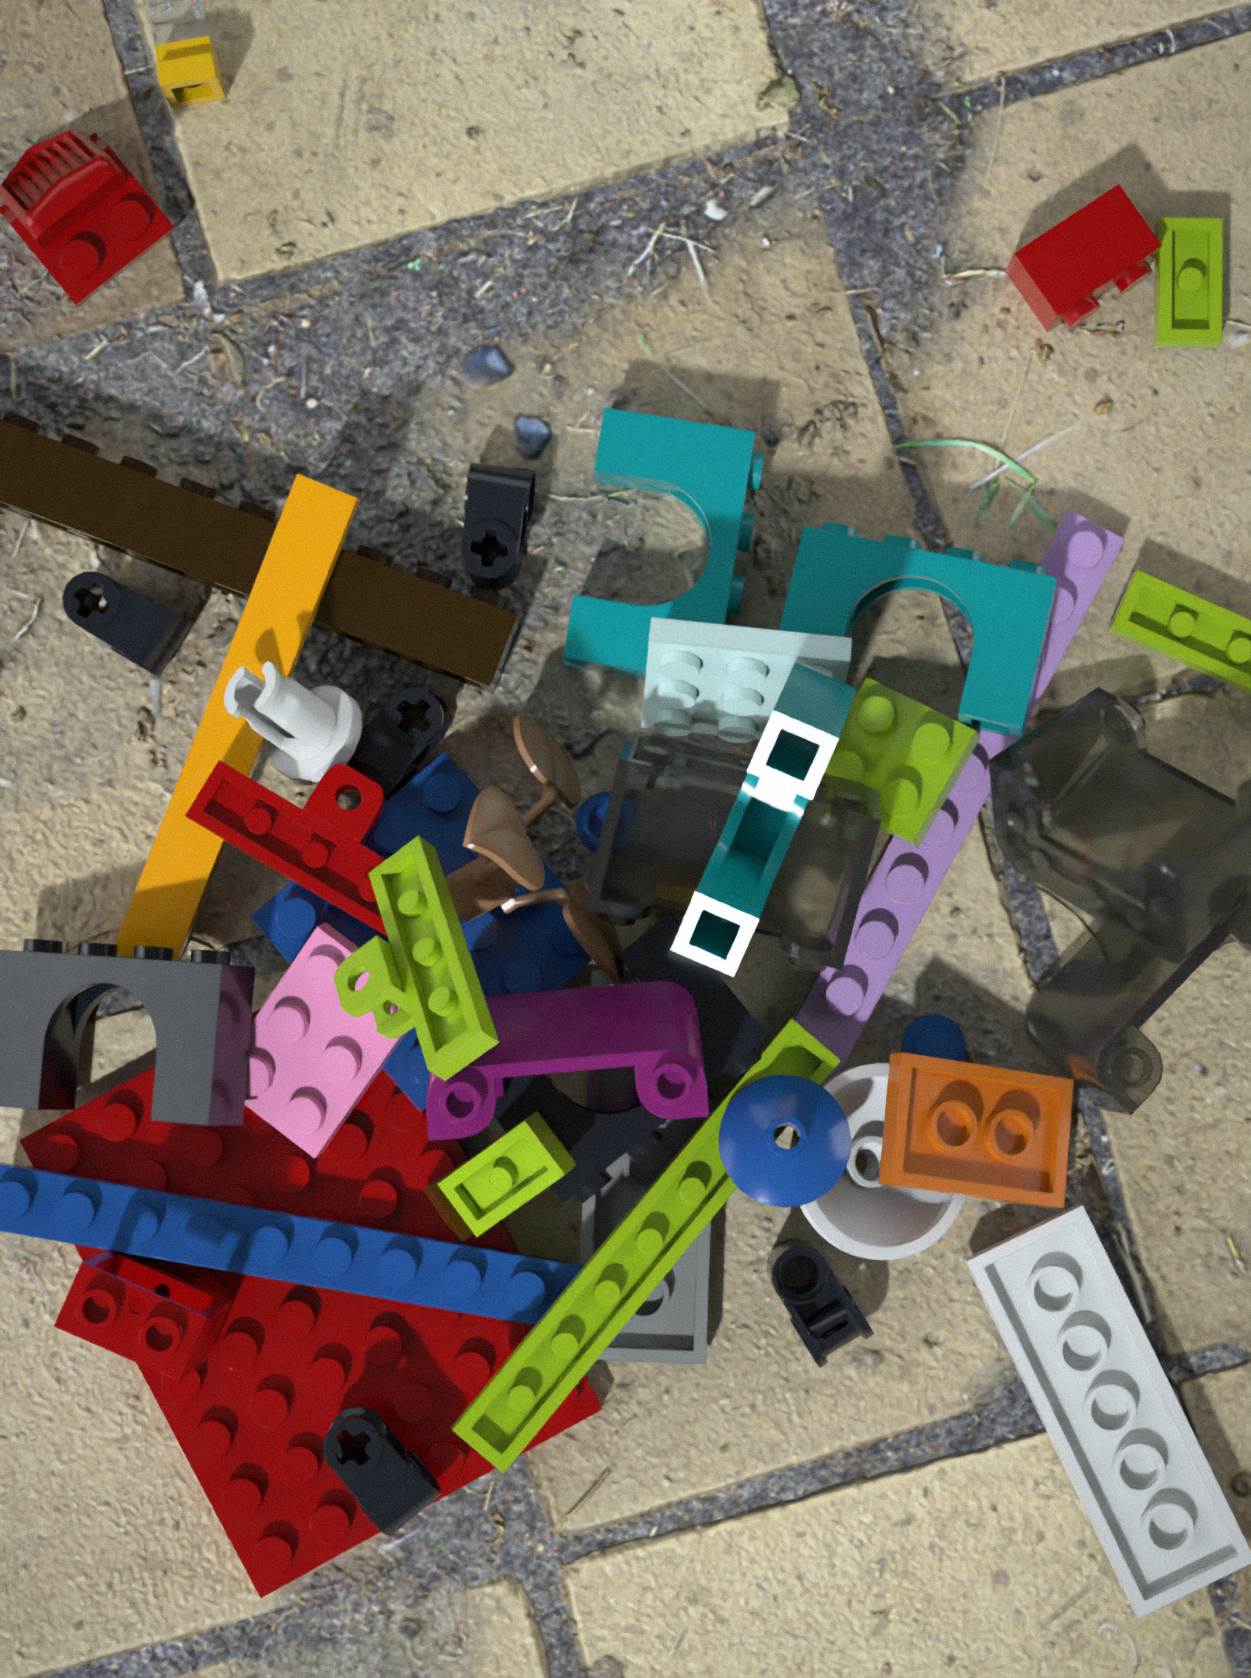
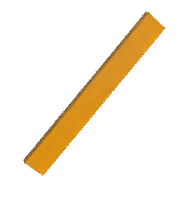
(271, 631)

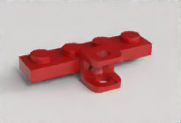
(310, 846)

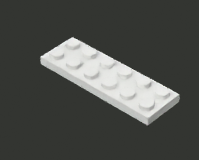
(1109, 1410)

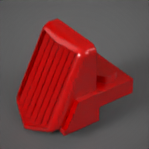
(81, 212)

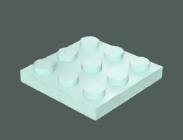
(727, 675)

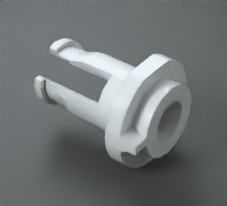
(305, 726)

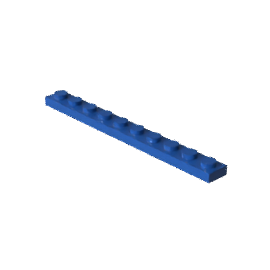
(280, 1245)

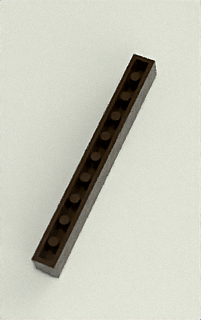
(225, 547)

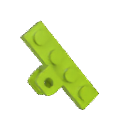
(422, 968)

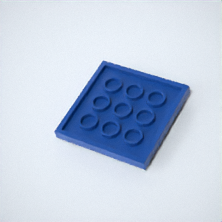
(509, 951)

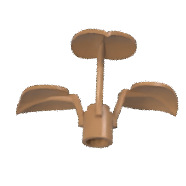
(511, 860)

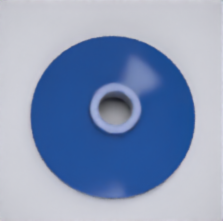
(778, 1174)

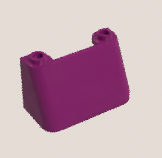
(580, 1030)

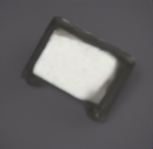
(667, 820)
(1121, 828)
(1099, 1000)

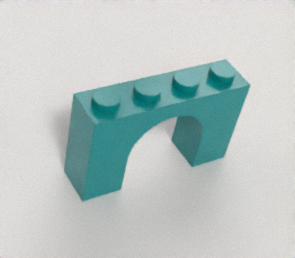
(708, 473)
(1005, 606)
(764, 818)

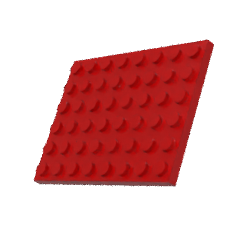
(300, 1351)

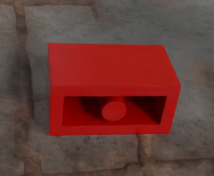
(1084, 259)

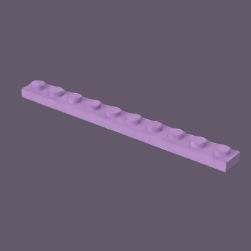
(909, 875)

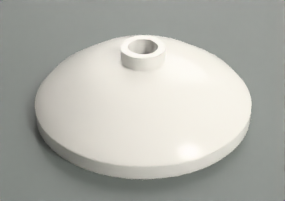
(859, 1212)

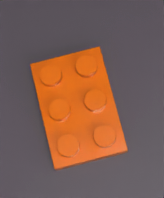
(976, 1131)

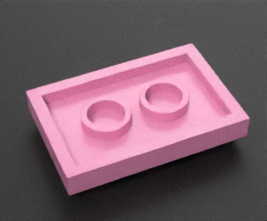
(307, 1053)

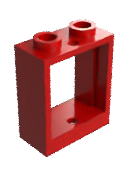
(119, 1310)

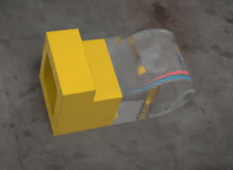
(185, 52)

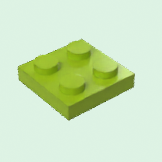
(904, 755)

